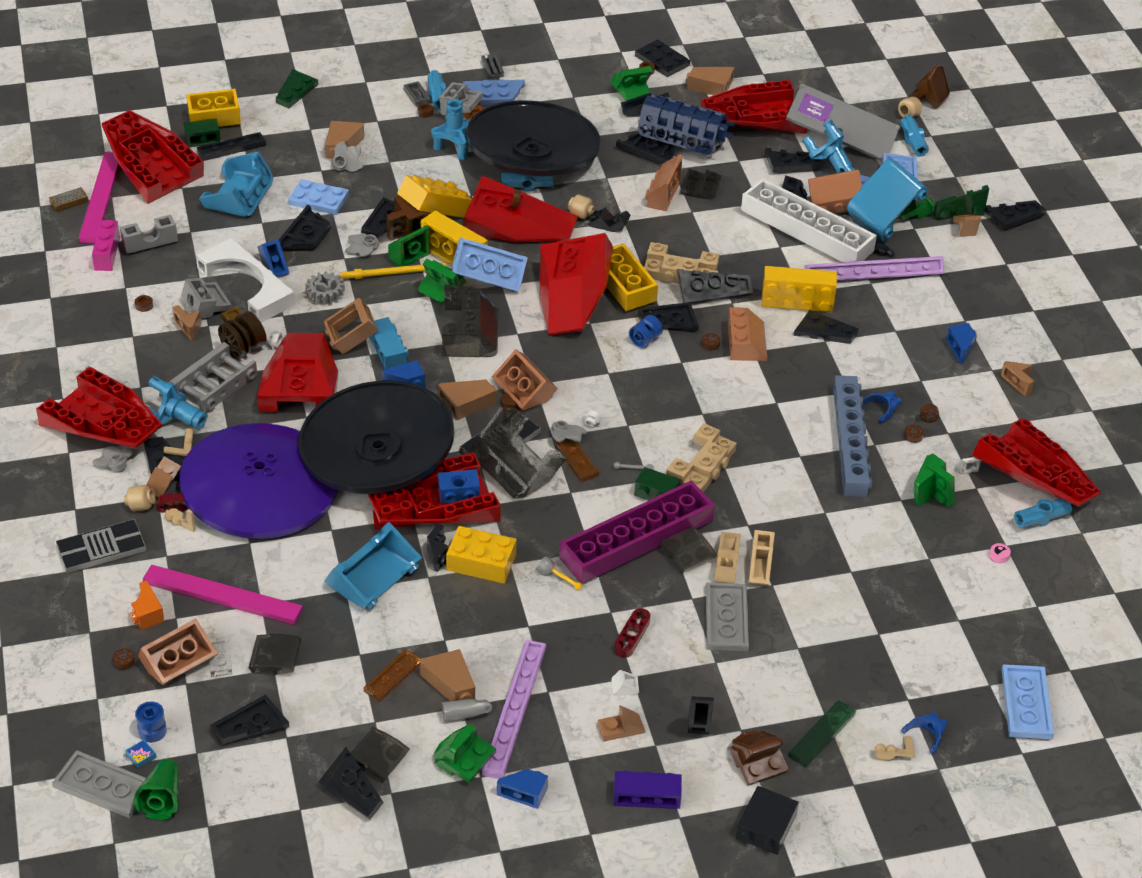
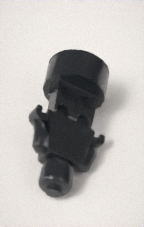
(884, 249)

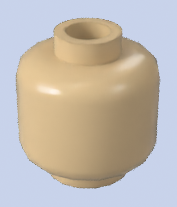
(910, 106)
(581, 206)
(140, 498)

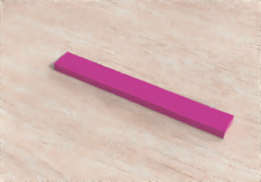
(99, 198)
(223, 594)

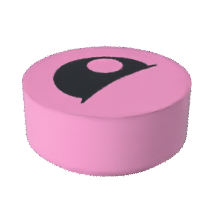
(1000, 553)

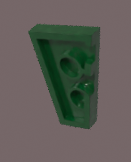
(295, 88)
(970, 203)

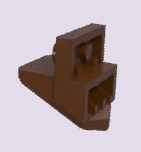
(933, 87)
(404, 219)
(758, 755)

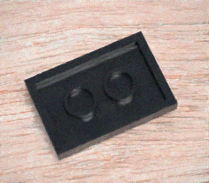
(665, 59)

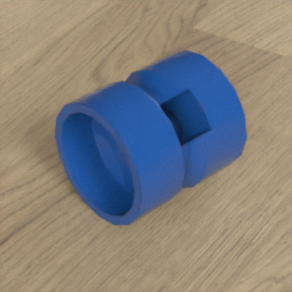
(645, 331)
(151, 721)

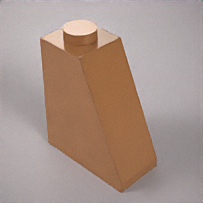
(710, 79)
(350, 132)
(467, 396)
(448, 675)

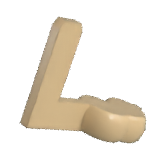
(187, 445)
(177, 518)
(891, 751)

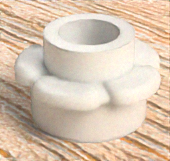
(275, 339)
(592, 418)

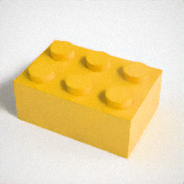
(214, 104)
(481, 554)

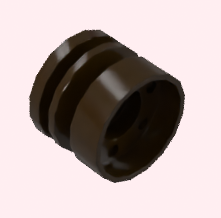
(242, 334)

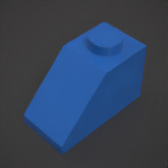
(273, 258)
(961, 340)
(408, 372)
(524, 787)

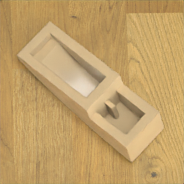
(727, 557)
(761, 557)

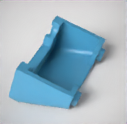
(244, 187)
(885, 198)
(374, 568)

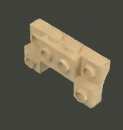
(664, 266)
(707, 462)

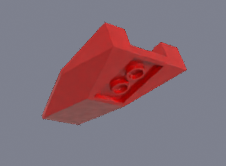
(757, 106)
(151, 155)
(533, 221)
(573, 280)
(298, 372)
(101, 411)
(1036, 462)
(421, 501)

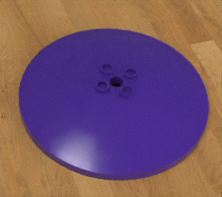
(248, 502)

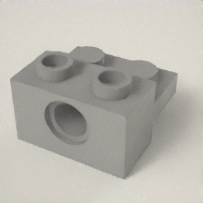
(460, 92)
(204, 297)

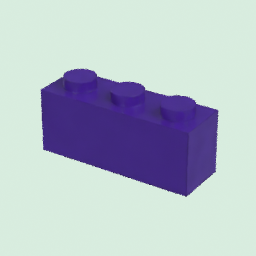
(647, 789)

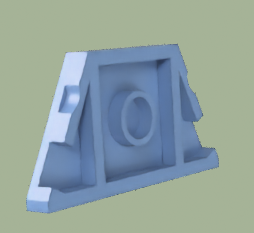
(496, 90)

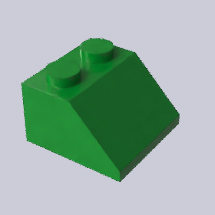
(410, 247)

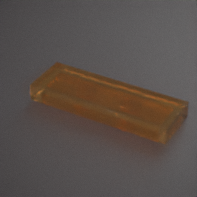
(577, 459)
(392, 675)

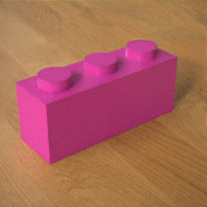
(106, 245)

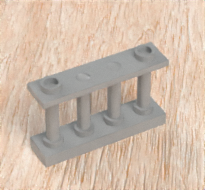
(210, 364)

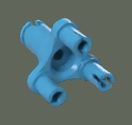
(453, 129)
(831, 150)
(175, 405)

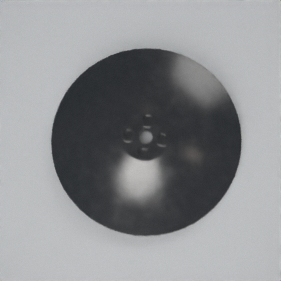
(533, 138)
(346, 428)

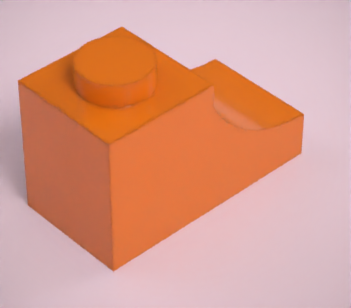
(146, 609)

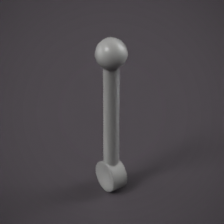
(617, 465)

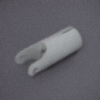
(464, 709)

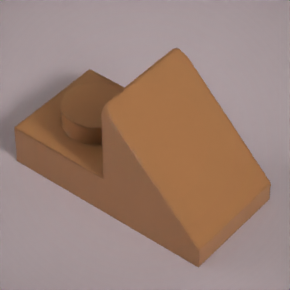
(967, 224)
(187, 322)
(1018, 376)
(163, 476)
(624, 725)

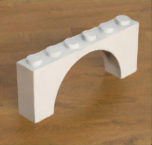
(232, 257)

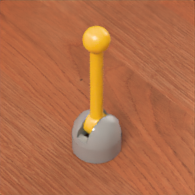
(547, 566)

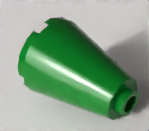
(159, 791)

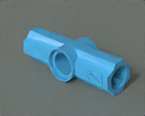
(436, 87)
(914, 136)
(526, 182)
(1042, 512)

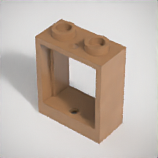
(345, 317)

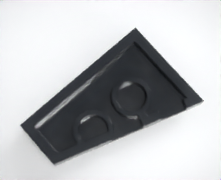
(787, 162)
(1015, 214)
(377, 221)
(672, 315)
(822, 326)
(154, 451)
(249, 721)
(351, 785)

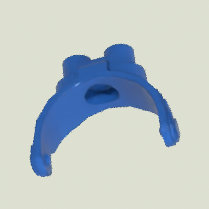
(889, 399)
(930, 722)

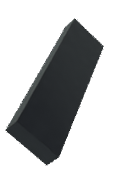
(231, 146)

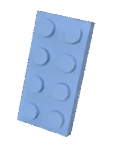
(489, 264)
(1027, 702)

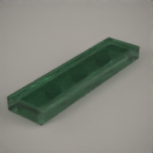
(822, 733)

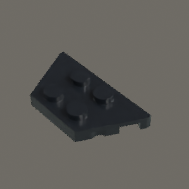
(647, 148)
(305, 231)

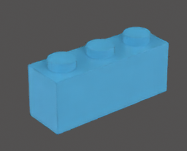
(389, 344)

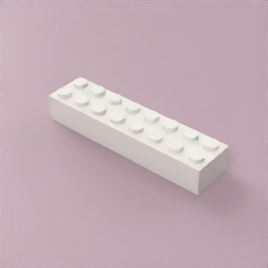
(808, 222)

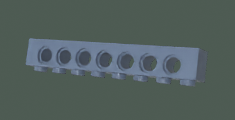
(851, 436)

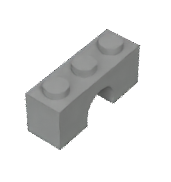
(162, 233)

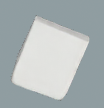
(968, 465)
(625, 683)

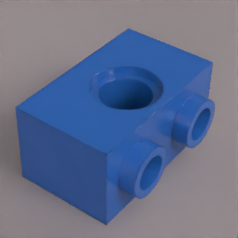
(458, 486)

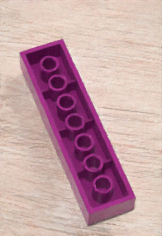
(635, 531)

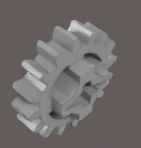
(325, 287)

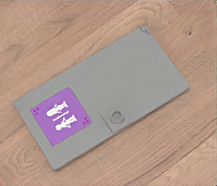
(860, 128)

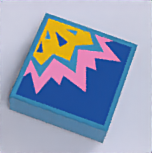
(140, 754)

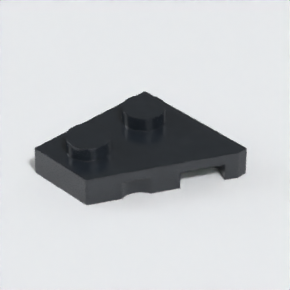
(794, 186)

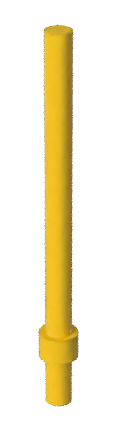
(359, 273)

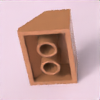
(665, 184)
(834, 190)
(746, 335)
(524, 378)
(177, 652)

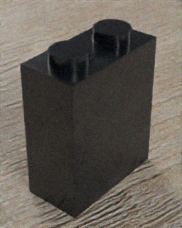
(767, 820)

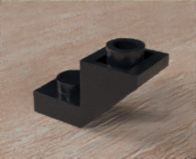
(606, 221)
(436, 547)

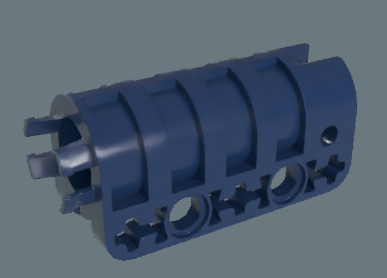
(685, 120)

